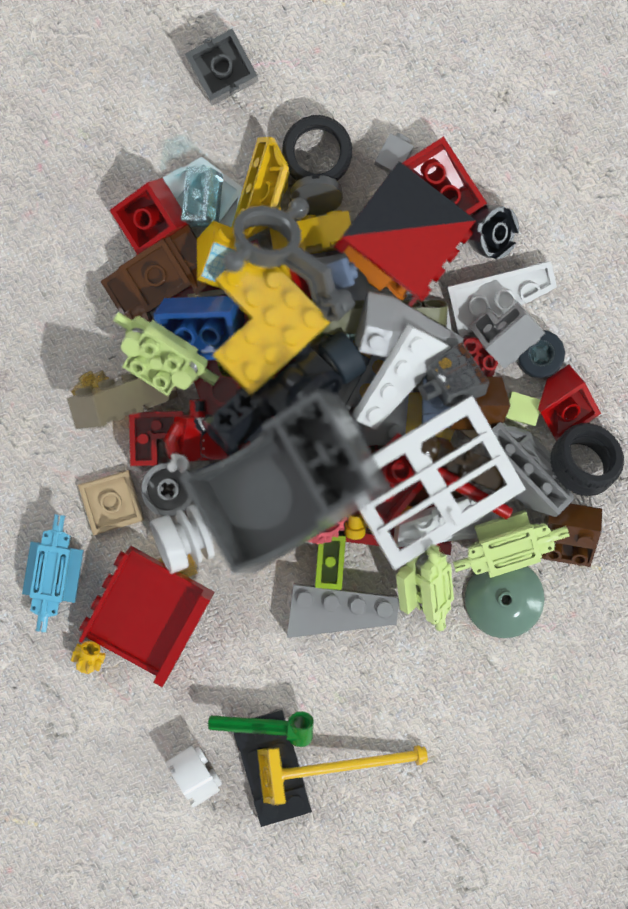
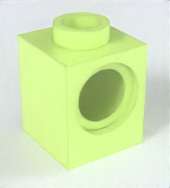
(523, 409)

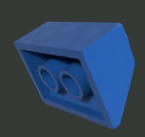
(201, 321)

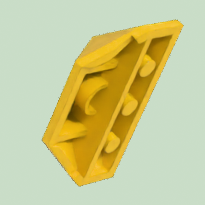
(264, 181)

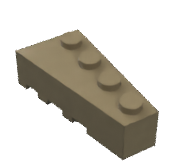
(113, 401)

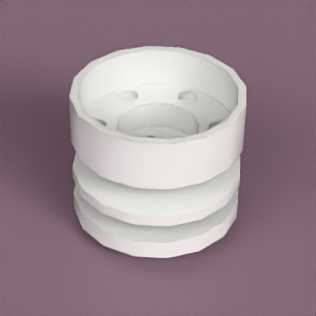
(181, 539)

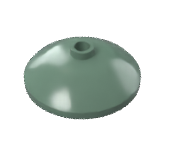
(499, 620)

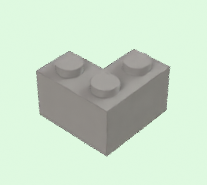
(508, 335)

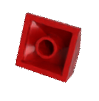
(566, 402)

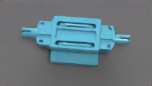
(52, 573)

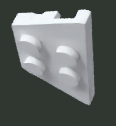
(230, 190)

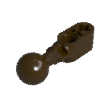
(464, 464)

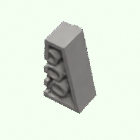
(335, 610)

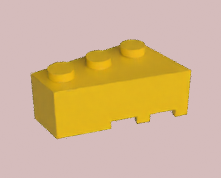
(317, 233)

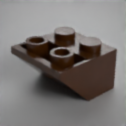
(584, 531)

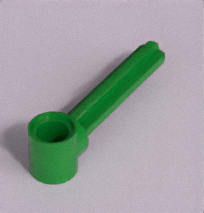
(297, 728)

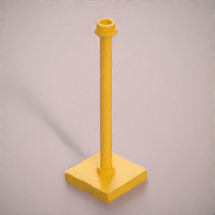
(273, 775)

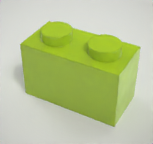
(330, 563)

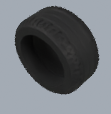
(317, 122)
(571, 474)

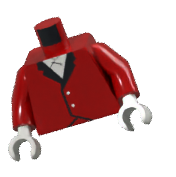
(189, 441)

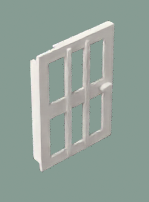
(434, 484)

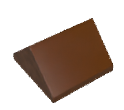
(493, 406)

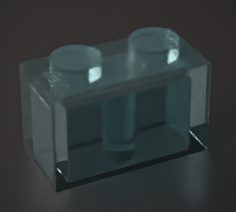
(202, 196)

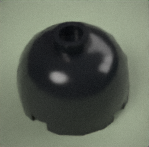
(494, 231)

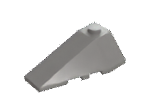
(385, 320)

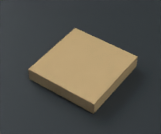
(111, 502)

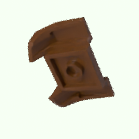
(155, 275)

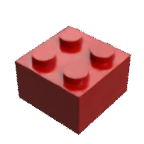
(149, 215)

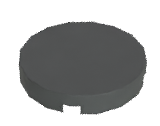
(321, 194)

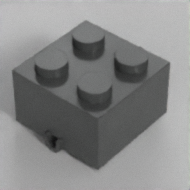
(221, 66)

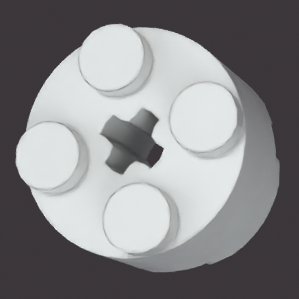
(193, 775)

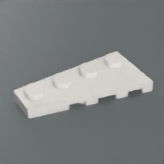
(498, 293)
(399, 375)
(430, 518)

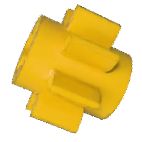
(88, 657)

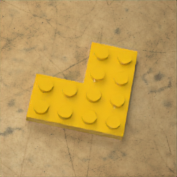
(279, 324)

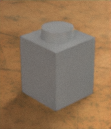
(395, 149)

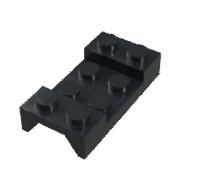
(294, 789)

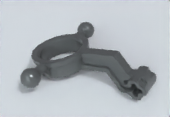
(331, 301)

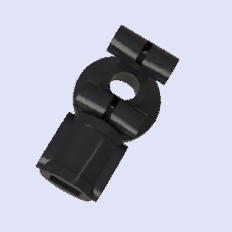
(248, 412)

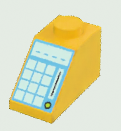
(211, 249)

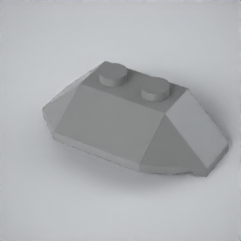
(534, 469)

